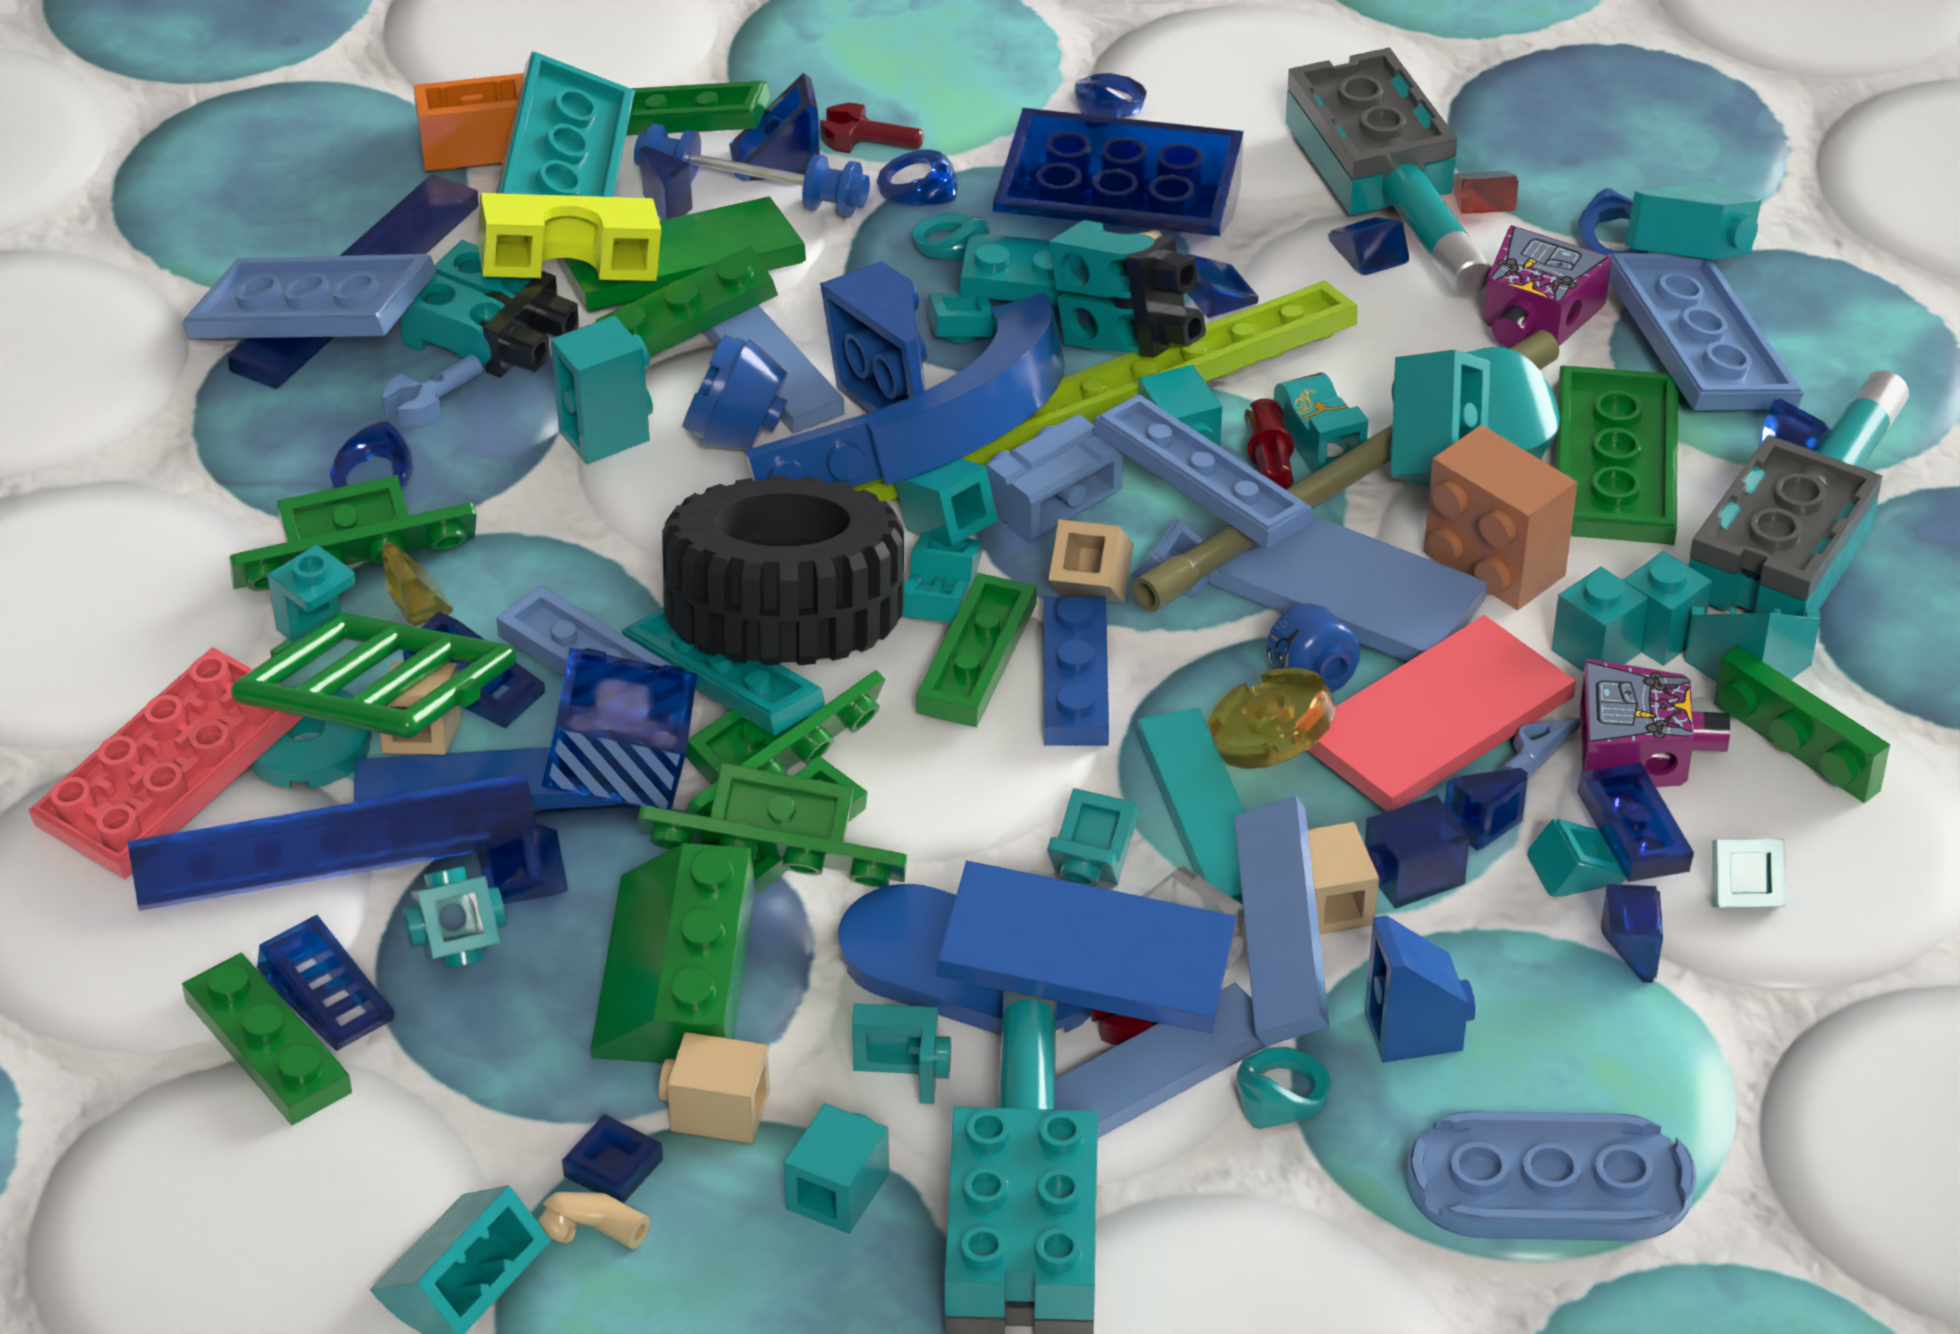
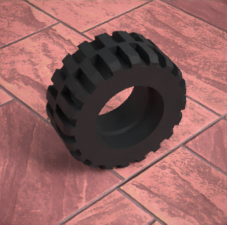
(783, 570)

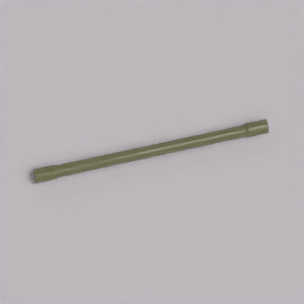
(1183, 571)

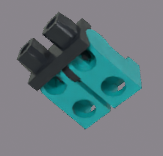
(1128, 287)
(487, 316)

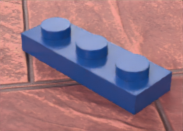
(1075, 671)

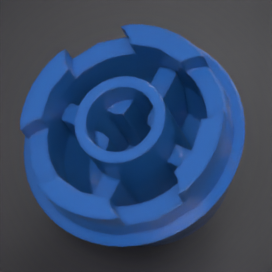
(737, 396)

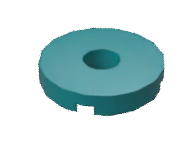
(315, 760)

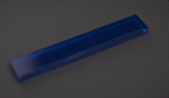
(408, 228)
(325, 842)

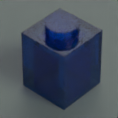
(1417, 851)

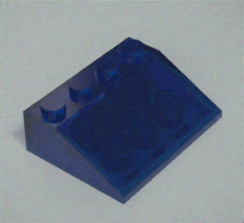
(1122, 172)

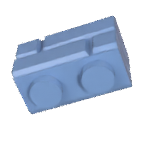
(1053, 477)

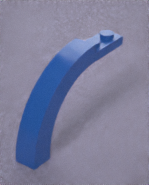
(941, 423)

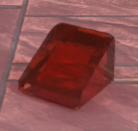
(1485, 191)

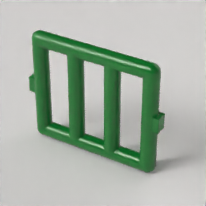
(367, 707)

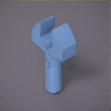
(420, 400)

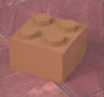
(1500, 516)

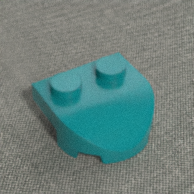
(1009, 268)
(1520, 401)

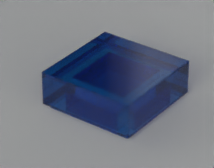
(612, 1159)

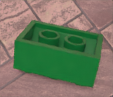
(675, 952)

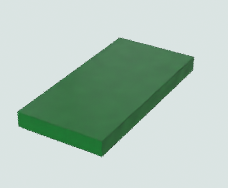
(694, 243)
(1622, 450)

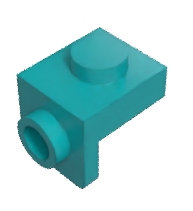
(307, 591)
(1093, 838)
(901, 1041)

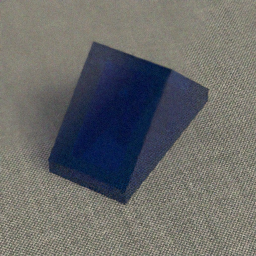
(785, 134)

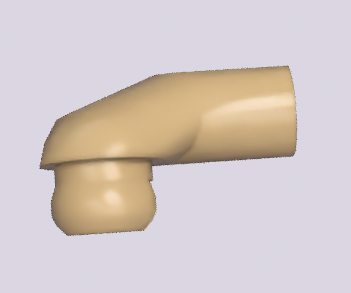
(596, 1211)

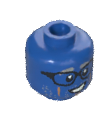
(1314, 641)

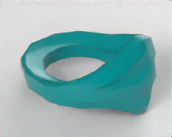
(952, 246)
(1267, 1101)

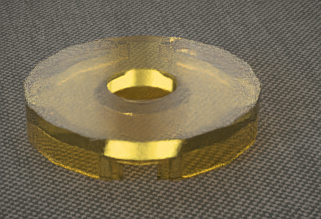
(1272, 718)

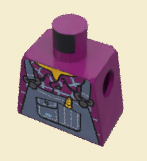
(1543, 287)
(1644, 719)

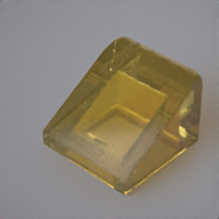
(412, 587)

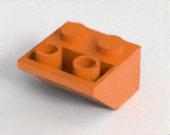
(465, 120)

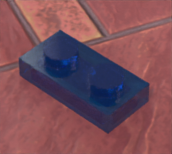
(1635, 822)

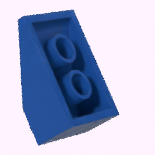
(874, 336)

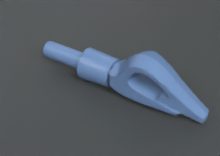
(1538, 743)

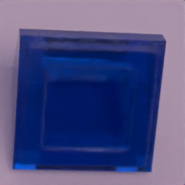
(1794, 425)

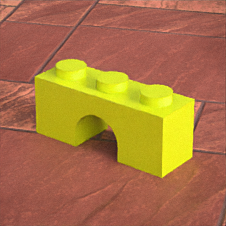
(608, 232)

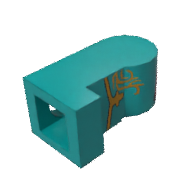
(1319, 417)

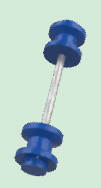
(820, 183)

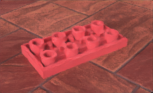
(1440, 713)
(161, 765)

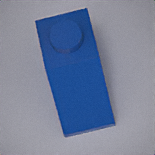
(1414, 995)

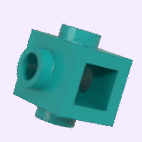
(481, 911)

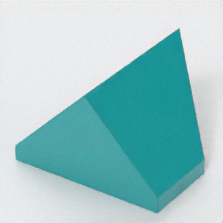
(1774, 638)

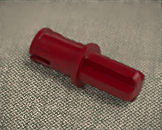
(1269, 441)

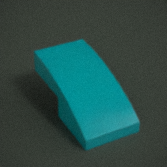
(940, 578)

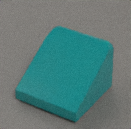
(1573, 859)

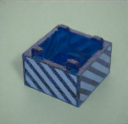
(620, 729)

